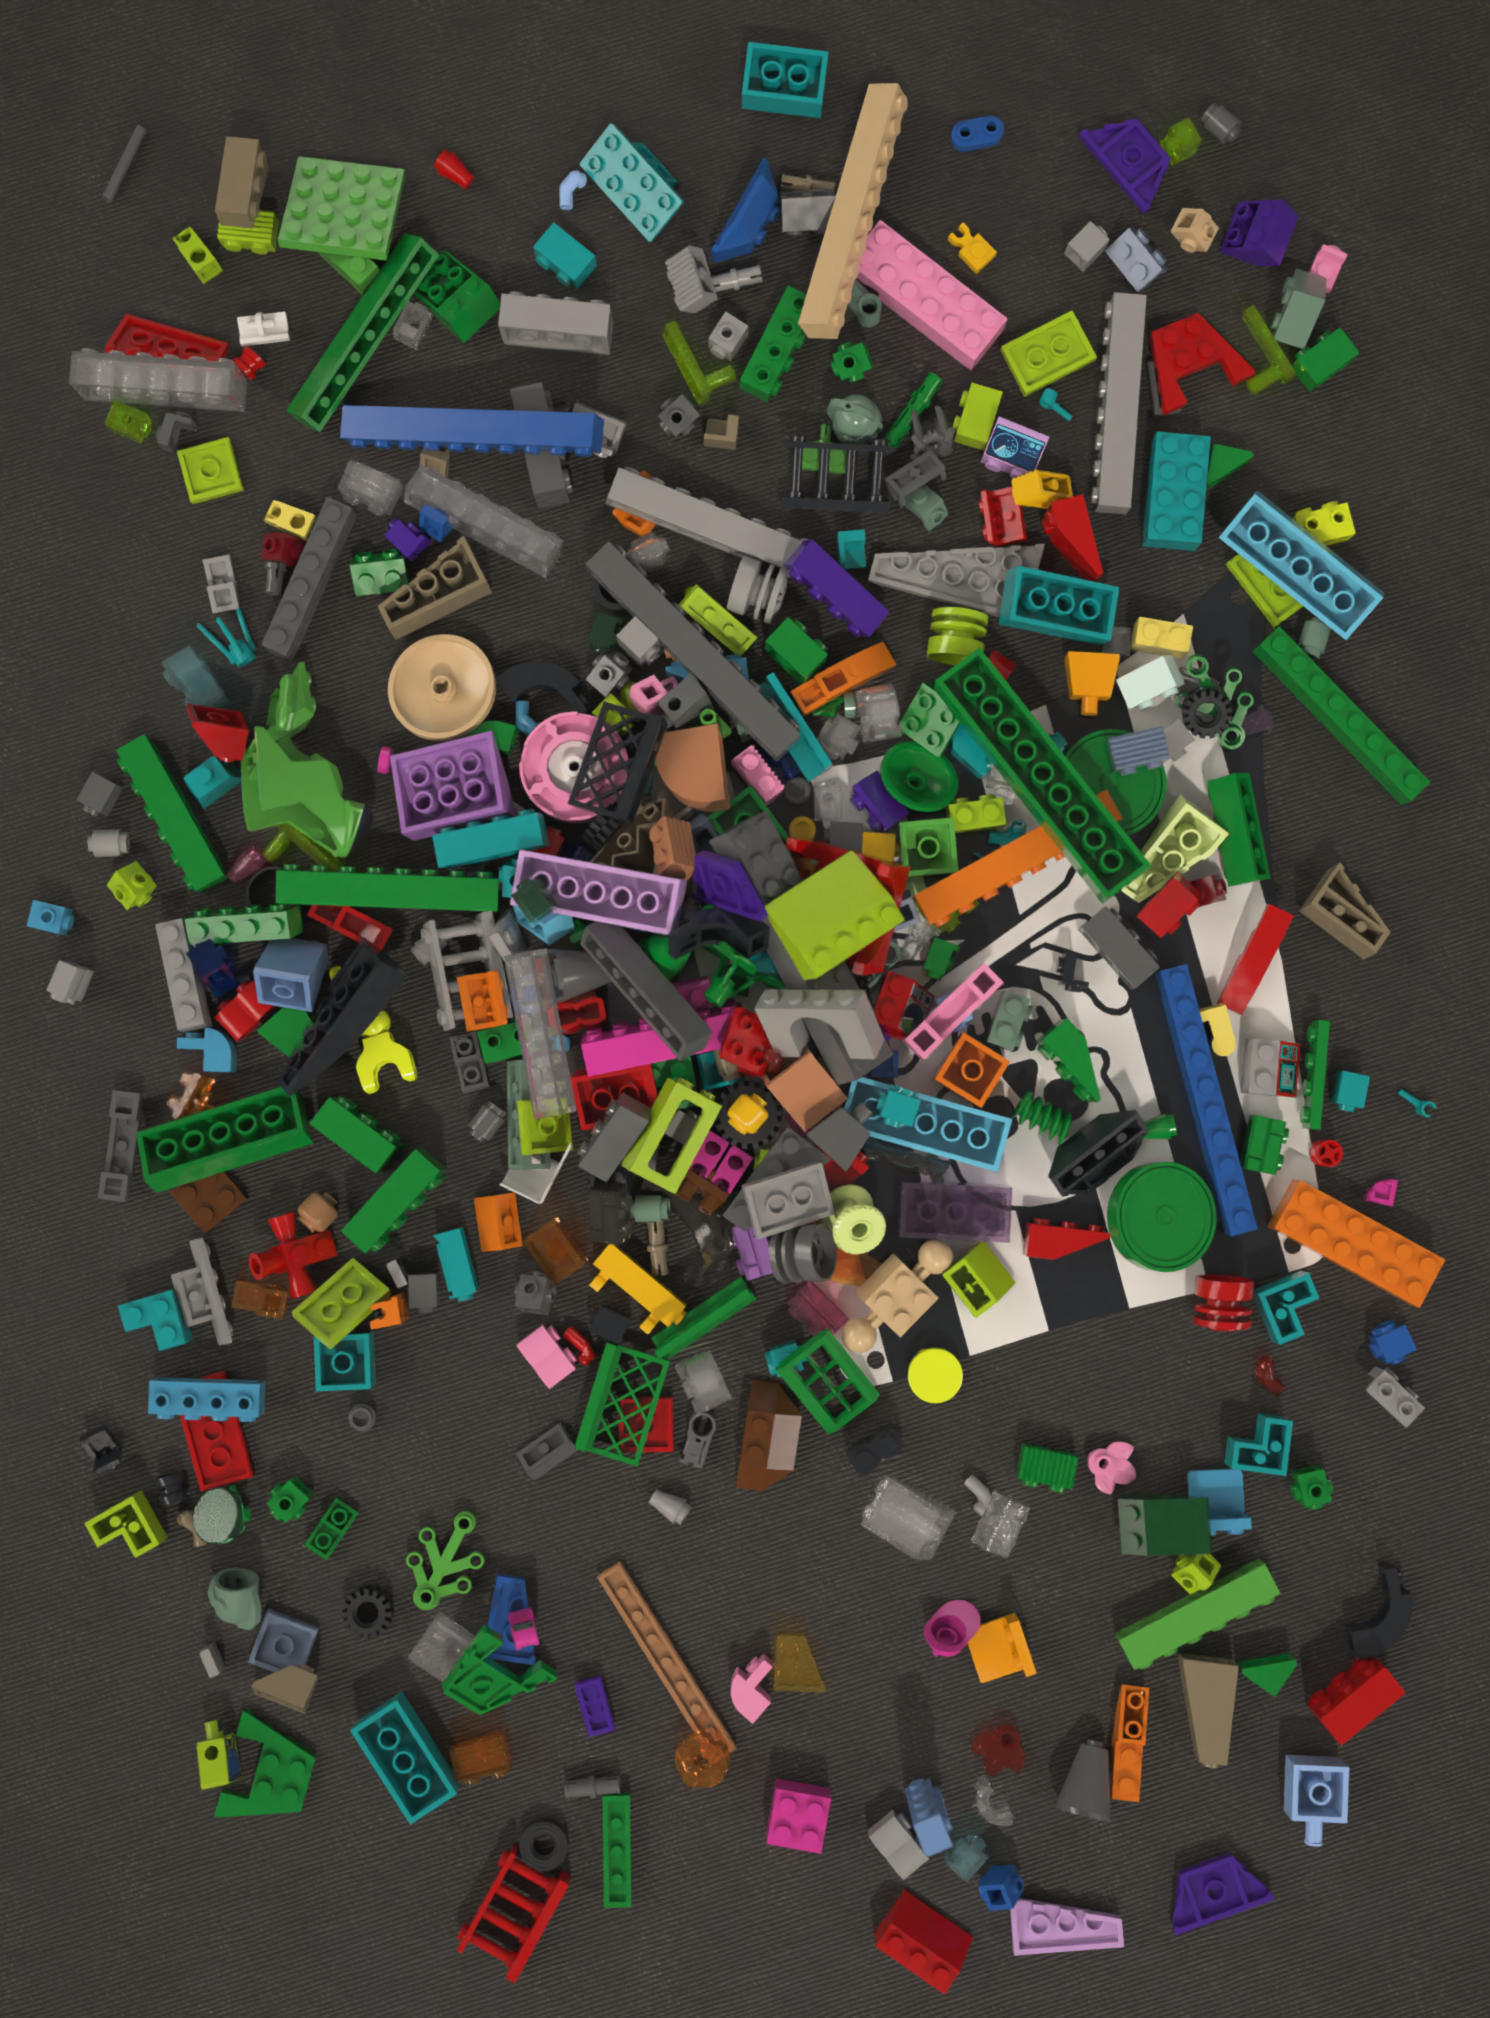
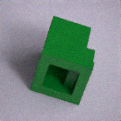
(939, 958)

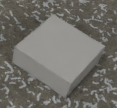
(212, 1660)

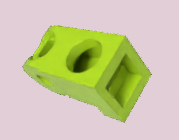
(197, 255)

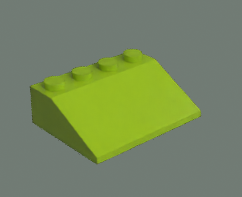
(832, 915)

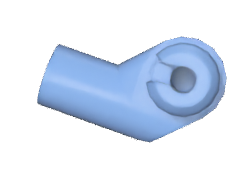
(569, 184)

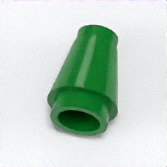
(1160, 1127)

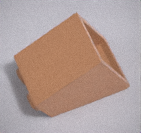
(805, 1089)

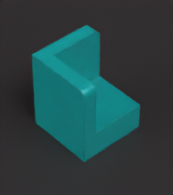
(851, 549)

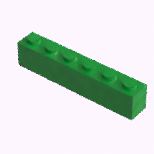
(172, 813)

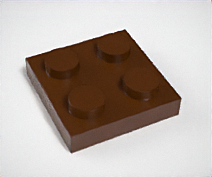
(210, 1199)

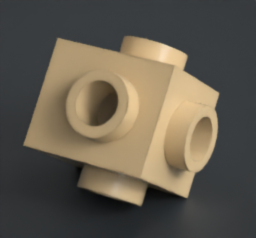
(1194, 230)

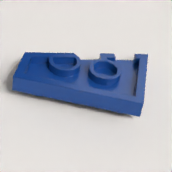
(508, 1597)

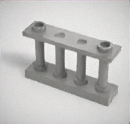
(486, 954)

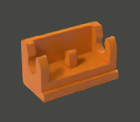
(393, 1310)

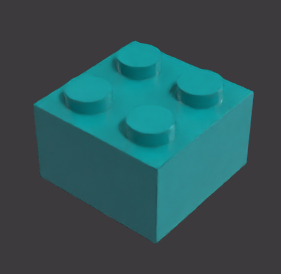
(348, 1364)

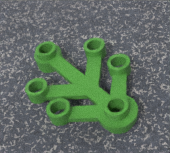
(442, 1564)

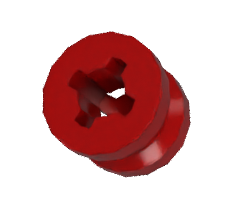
(249, 362)
(1333, 1153)

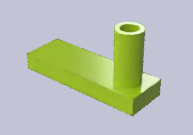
(717, 620)

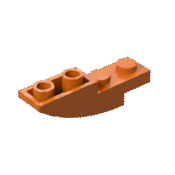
(842, 677)
(1128, 1742)

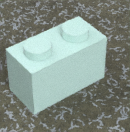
(1150, 682)

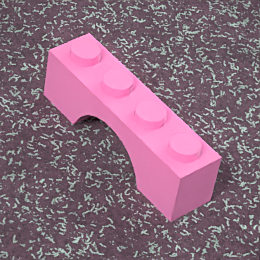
(953, 1011)

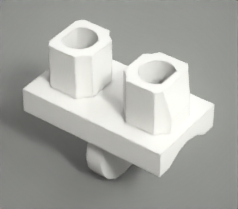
(263, 328)

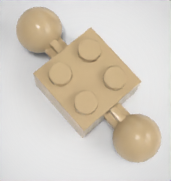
(896, 1295)

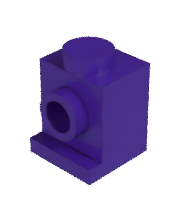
(406, 538)

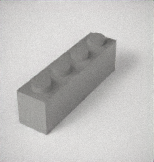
(183, 981)

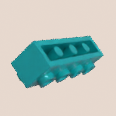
(490, 840)

